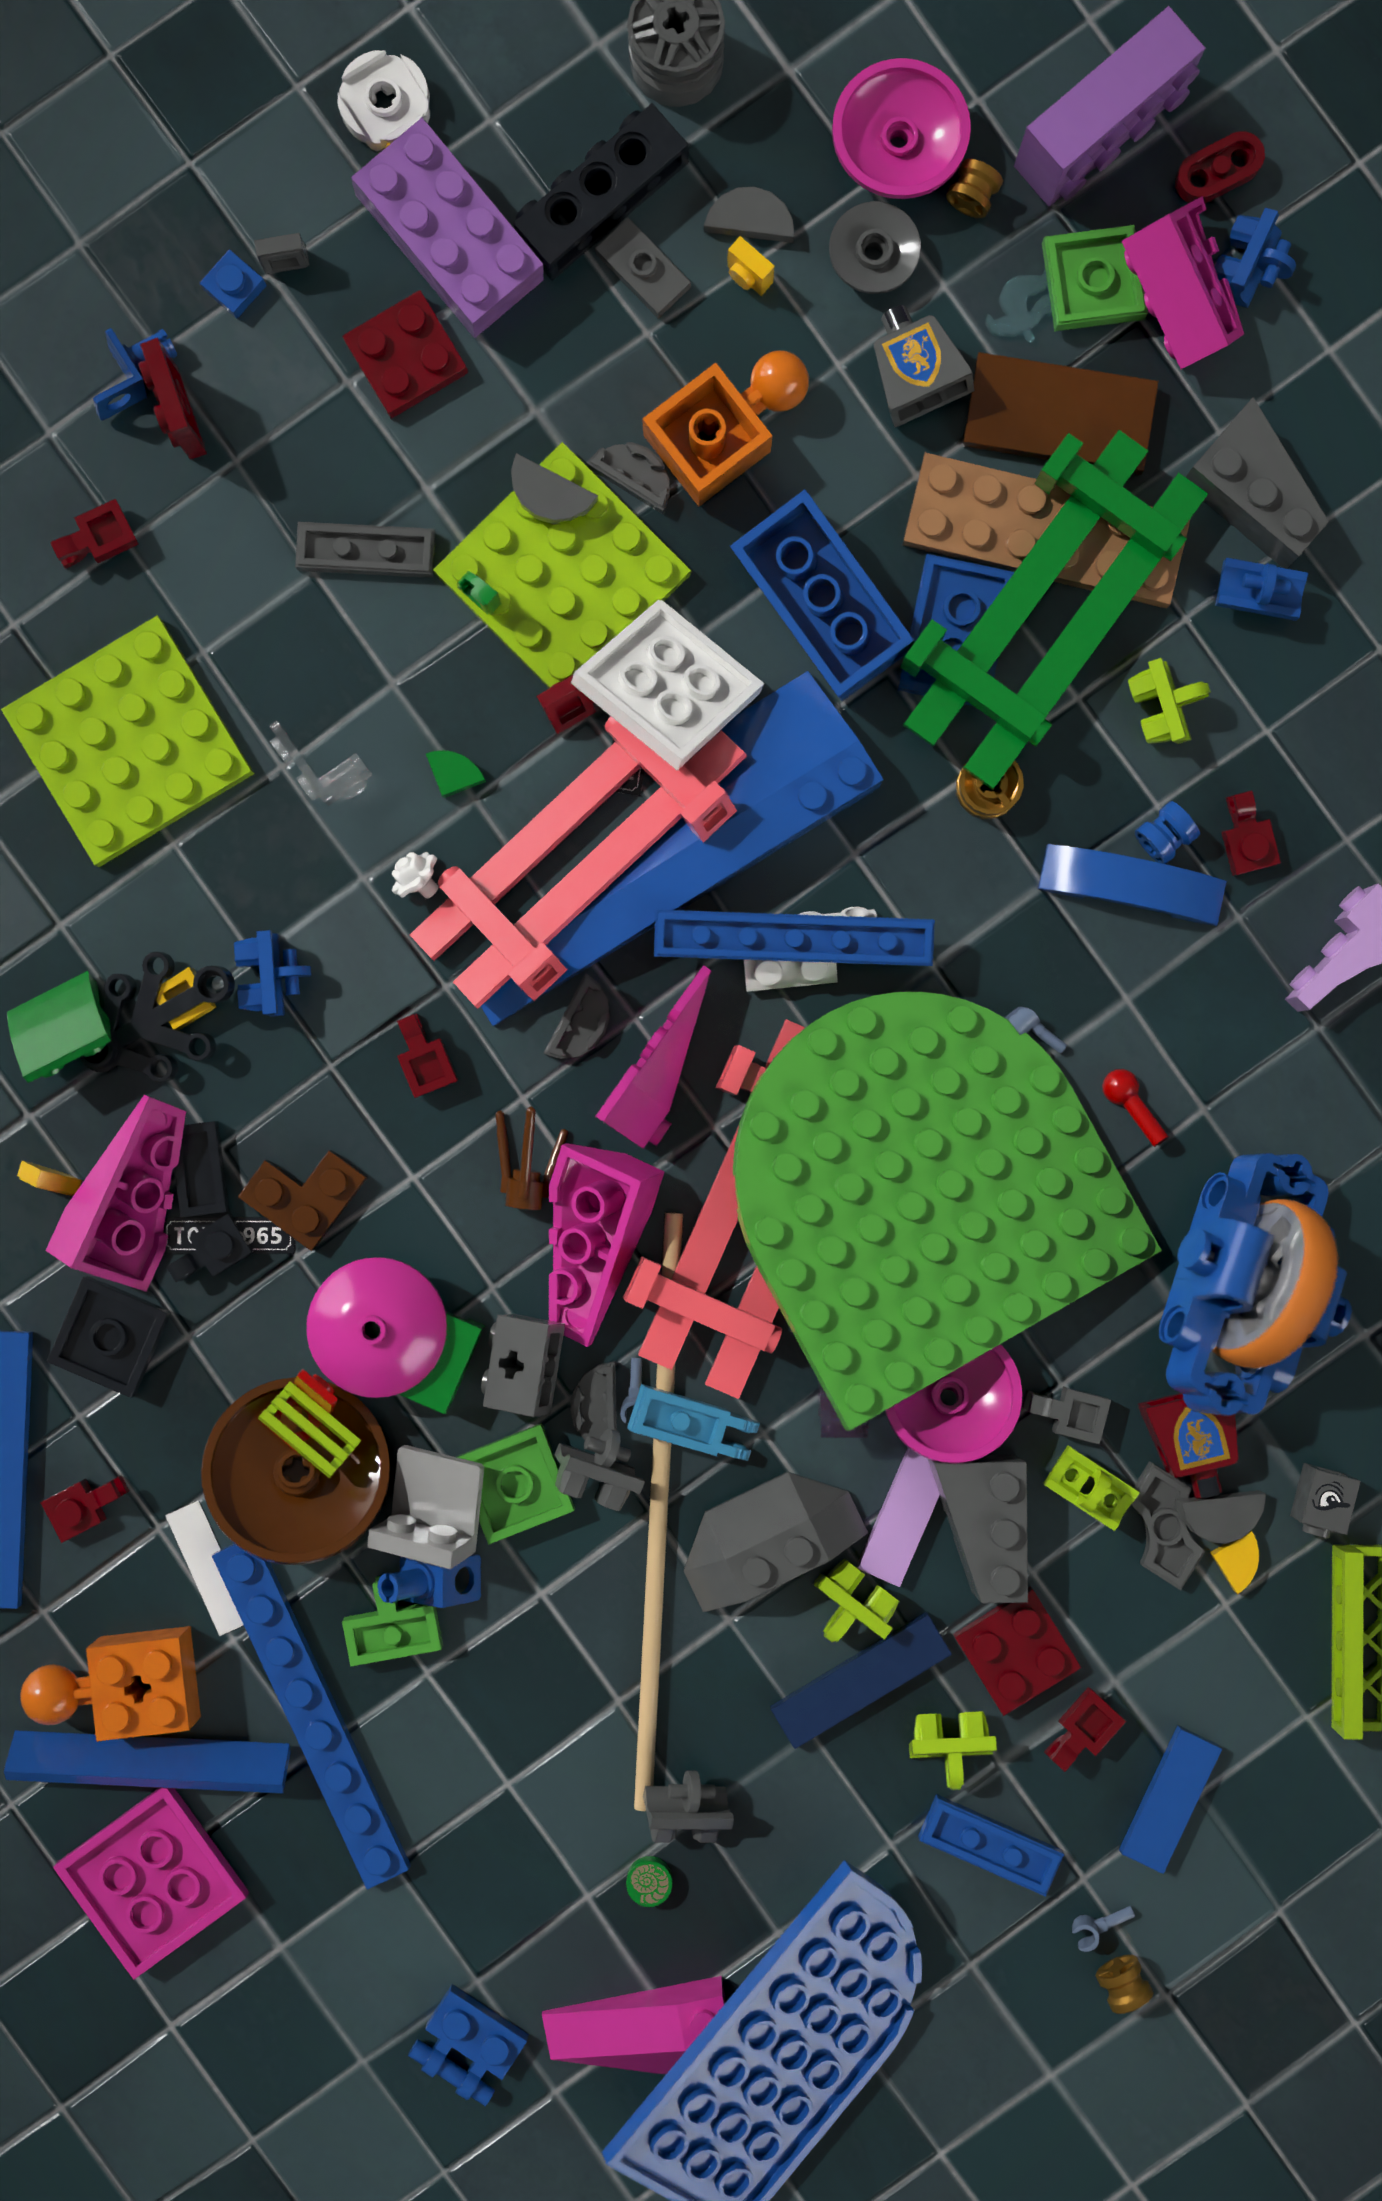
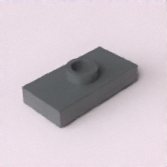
(643, 267)

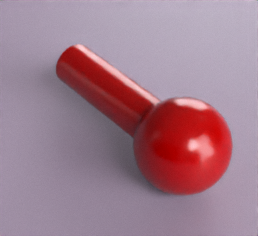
(1122, 1088)

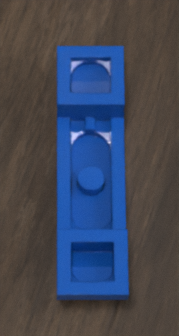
(1132, 883)

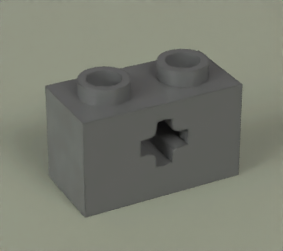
(535, 1344)

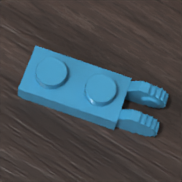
(688, 1422)

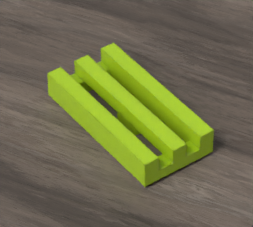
(279, 1403)

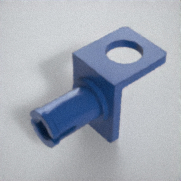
(128, 360)
(430, 1584)

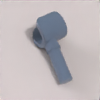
(1026, 1019)
(635, 1384)
(1098, 1926)

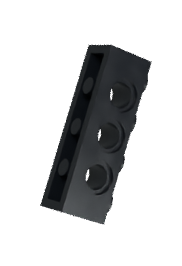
(596, 215)

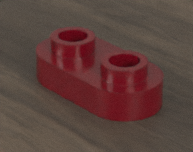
(1216, 169)

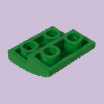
(58, 1027)

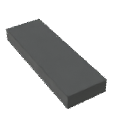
(365, 549)

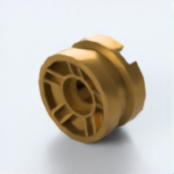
(990, 803)

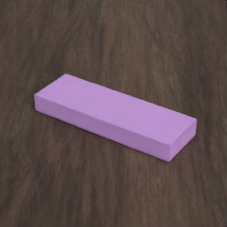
(901, 1520)

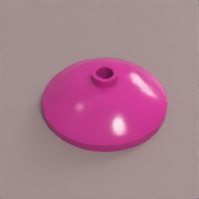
(905, 102)
(409, 1320)
(978, 1422)

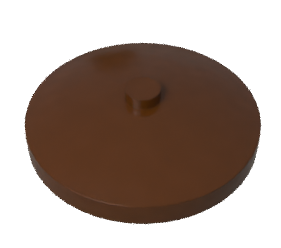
(279, 1501)

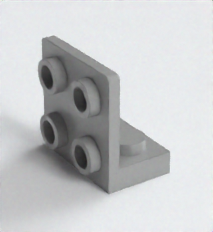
(432, 1509)

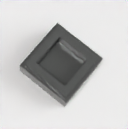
(282, 253)

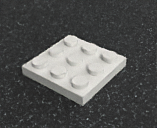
(667, 683)

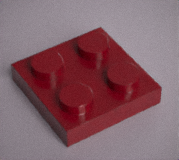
(405, 354)
(174, 408)
(1017, 1652)

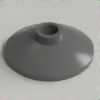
(878, 227)

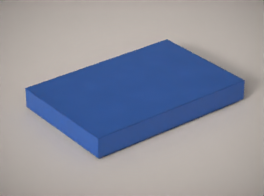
(956, 598)

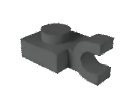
(1075, 1414)

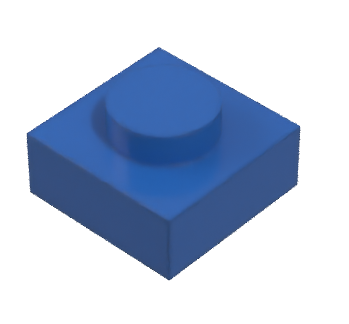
(233, 284)

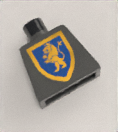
(919, 366)

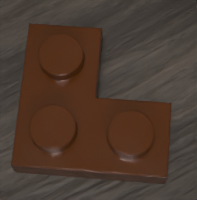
(306, 1209)

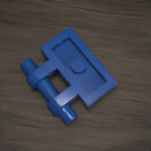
(475, 2033)

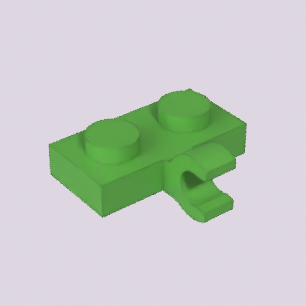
(391, 1631)

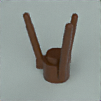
(525, 1187)

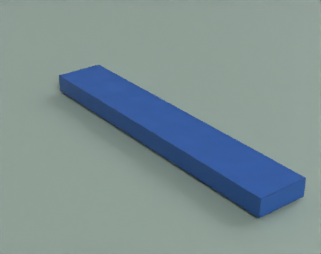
(794, 937)
(14, 1442)
(148, 1762)

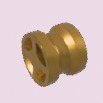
(974, 188)
(1124, 1984)

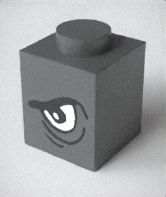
(1324, 1500)

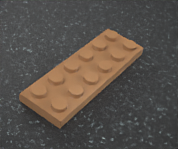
(1001, 516)

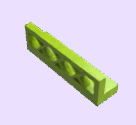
(1349, 1640)

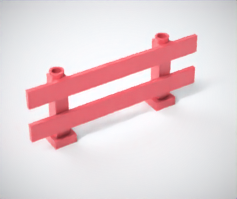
(521, 948)
(684, 1295)

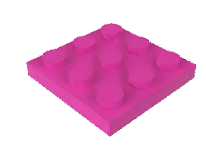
(151, 1880)

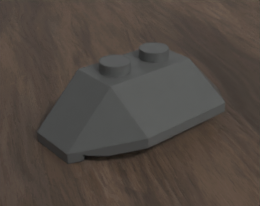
(769, 1538)

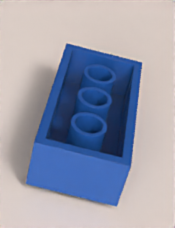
(823, 595)

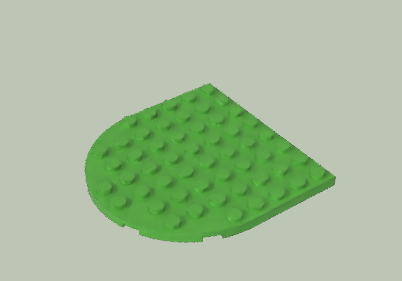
(922, 1193)

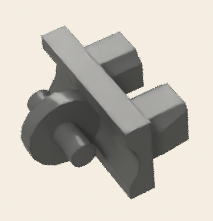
(614, 1477)
(687, 1806)

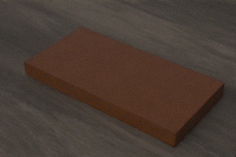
(1034, 404)

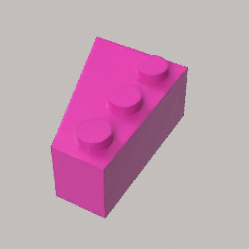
(1183, 284)

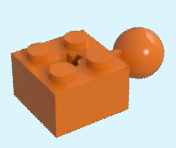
(716, 406)
(112, 1687)

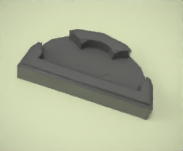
(750, 214)
(634, 471)
(548, 494)
(582, 1023)
(595, 1401)
(1222, 1516)

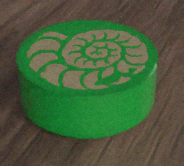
(649, 1881)

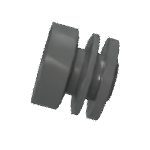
(672, 65)

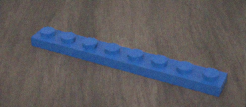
(313, 1715)

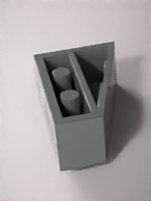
(988, 1523)

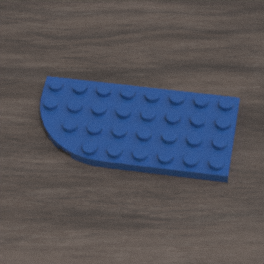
(780, 2052)

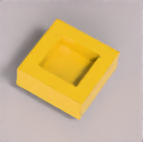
(749, 267)
(177, 985)

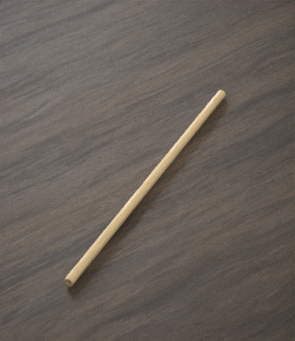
(656, 1556)

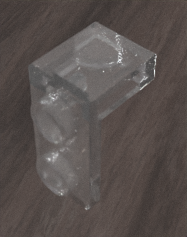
(342, 781)

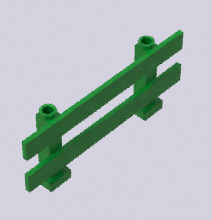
(963, 673)

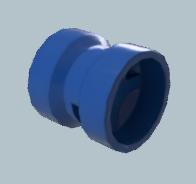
(1167, 833)

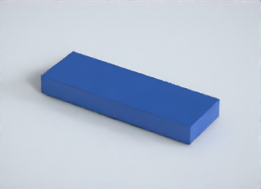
(1170, 1799)
(991, 1845)

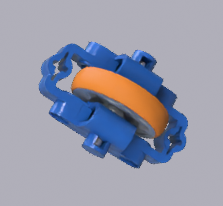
(1253, 1284)

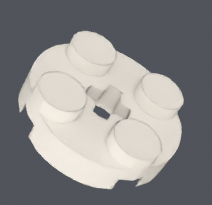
(391, 74)

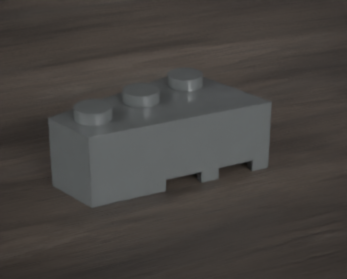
(1259, 487)

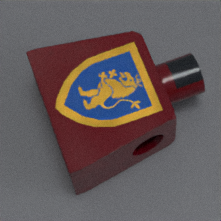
(1191, 1441)

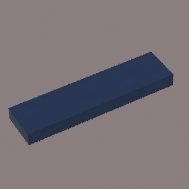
(860, 1680)

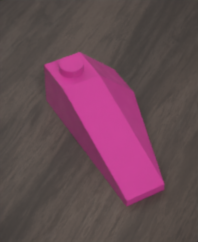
(648, 1088)
(121, 1207)
(597, 1221)
(635, 2029)

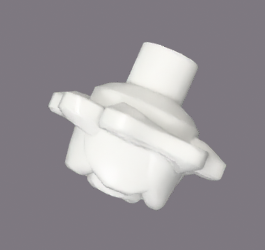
(414, 874)

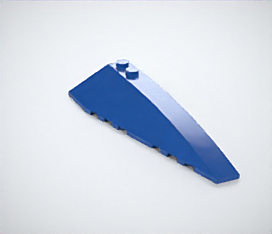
(795, 776)

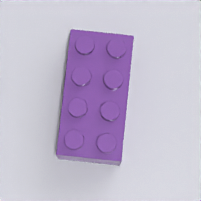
(1109, 108)
(448, 227)

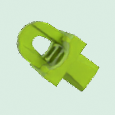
(1159, 683)
(1108, 1497)
(873, 1613)
(973, 1741)

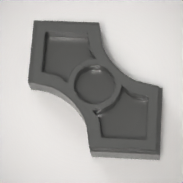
(1169, 1546)

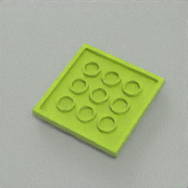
(567, 582)
(127, 741)

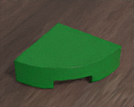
(479, 592)
(453, 772)

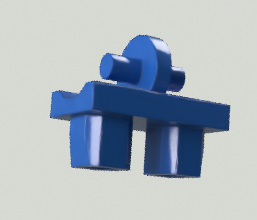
(1261, 259)
(1261, 589)
(265, 953)

